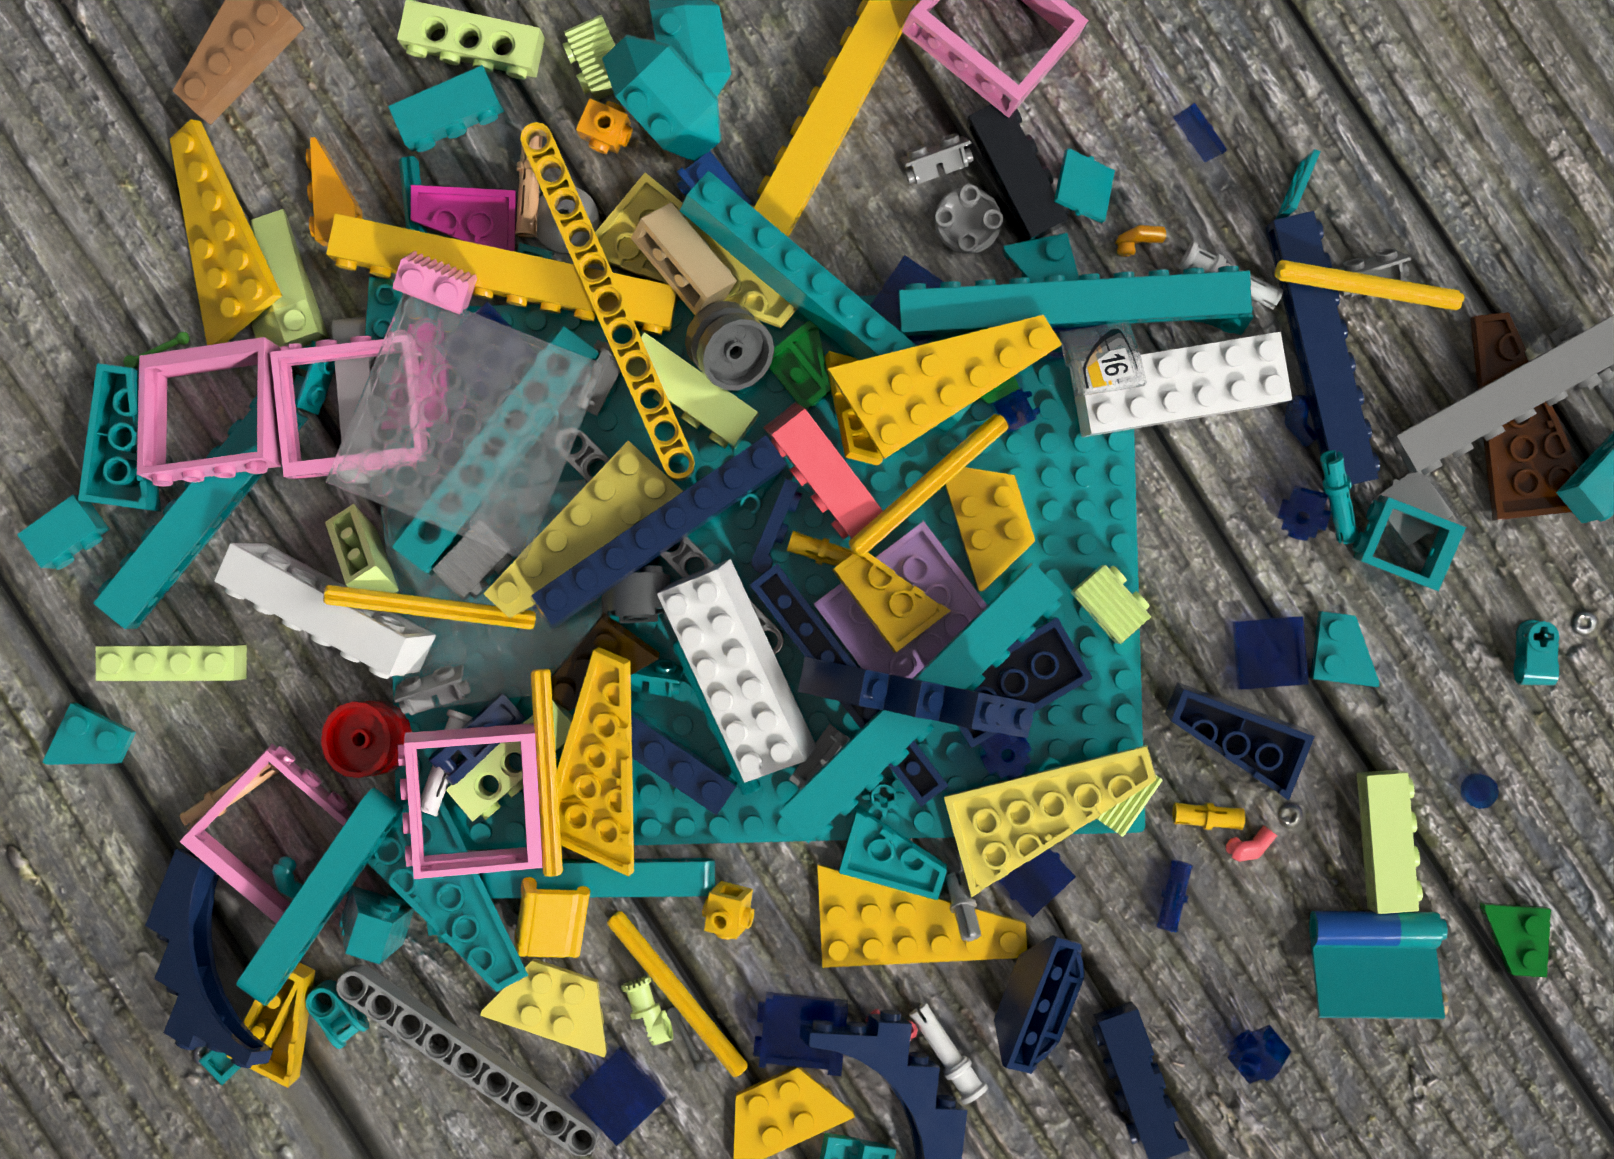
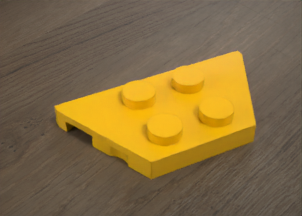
(989, 521)
(784, 1113)

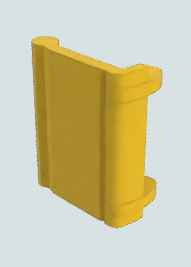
(550, 921)

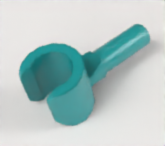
(760, 493)

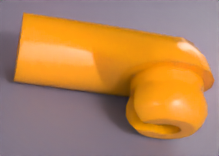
(1138, 234)

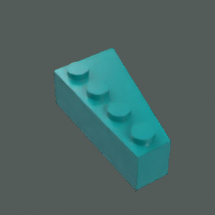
(111, 444)

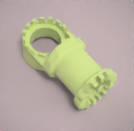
(644, 1006)

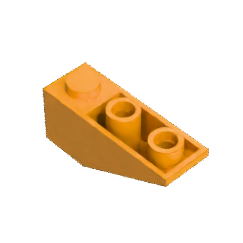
(327, 193)

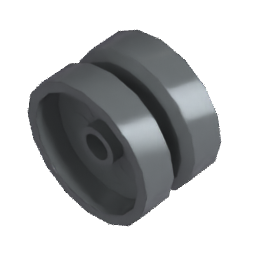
(729, 345)

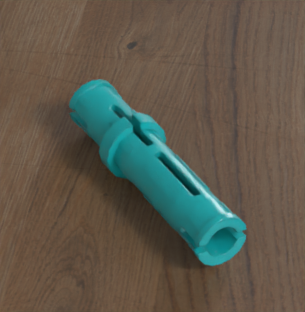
(1337, 488)

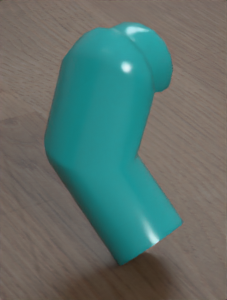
(285, 878)

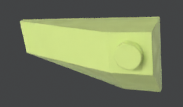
(296, 313)

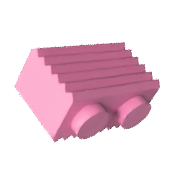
(434, 282)

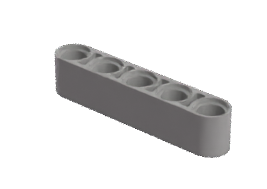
(350, 373)

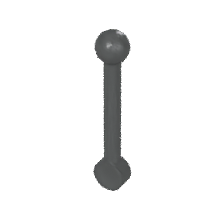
(699, 1064)

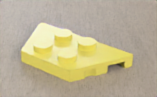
(554, 1006)

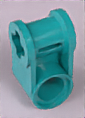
(1536, 659)
(335, 1016)

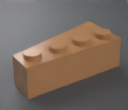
(234, 53)

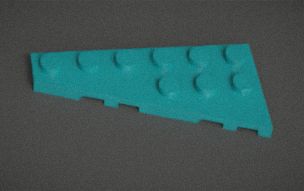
(452, 905)

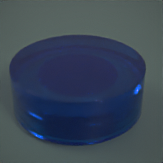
(1479, 790)

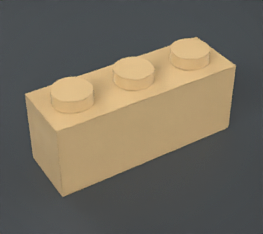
(683, 258)

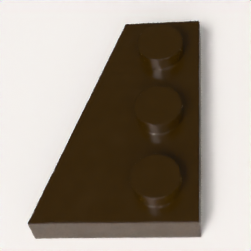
(606, 634)

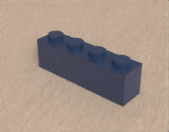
(679, 765)

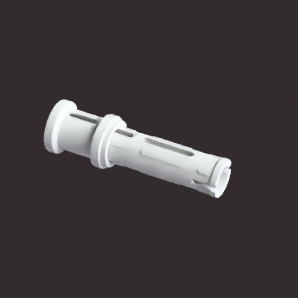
(1260, 291)
(436, 782)
(957, 1067)

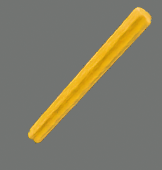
(1368, 285)
(928, 485)
(425, 607)
(546, 772)
(677, 994)

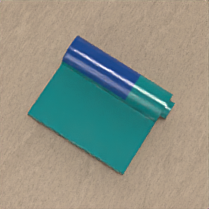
(1377, 964)

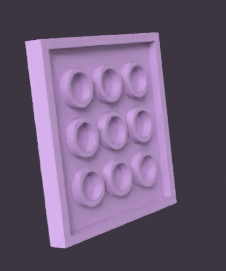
(922, 563)

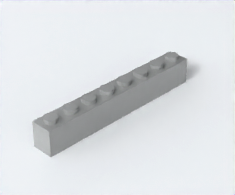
(1508, 399)

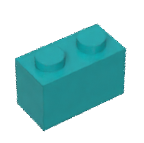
(63, 533)

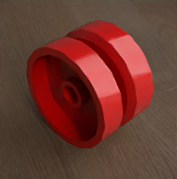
(364, 738)

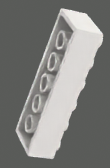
(1193, 385)
(295, 594)
(737, 671)

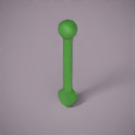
(181, 338)

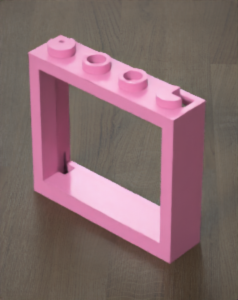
(980, 72)
(281, 365)
(152, 411)
(478, 861)
(228, 865)

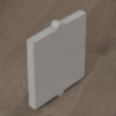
(1420, 493)

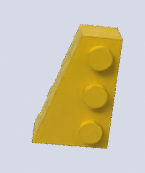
(283, 1026)

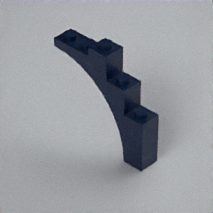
(916, 698)
(189, 969)
(884, 1045)

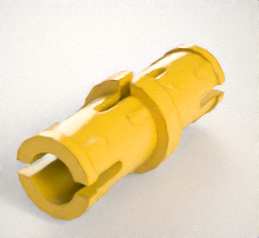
(818, 549)
(1208, 816)

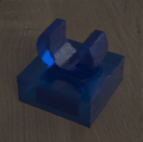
(1016, 409)

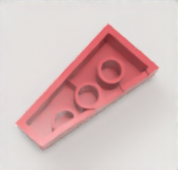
(824, 470)

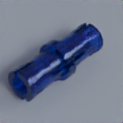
(1174, 895)

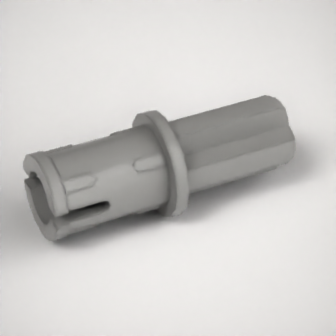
(963, 906)

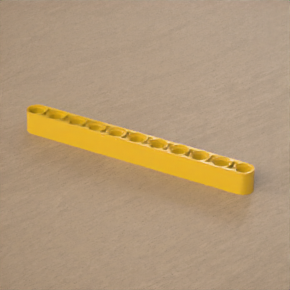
(606, 285)

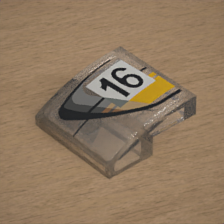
(1103, 359)

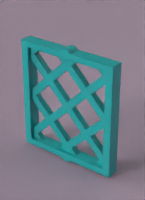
(1298, 184)

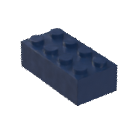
(1034, 672)

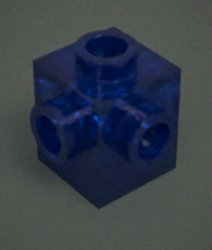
(1308, 501)
(1012, 765)
(1259, 1054)

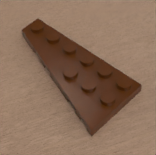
(1529, 457)

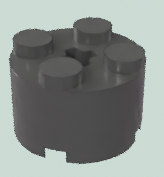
(636, 596)

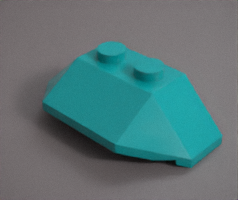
(696, 35)
(664, 96)

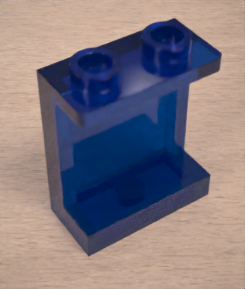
(782, 1021)

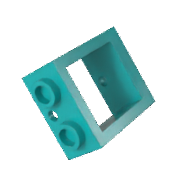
(1440, 552)

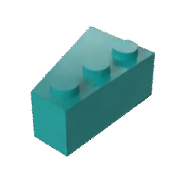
(374, 924)

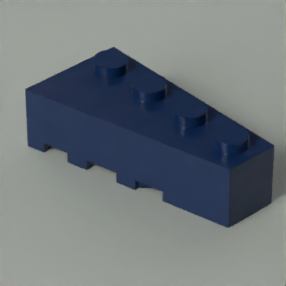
(1252, 740)
(1138, 1082)

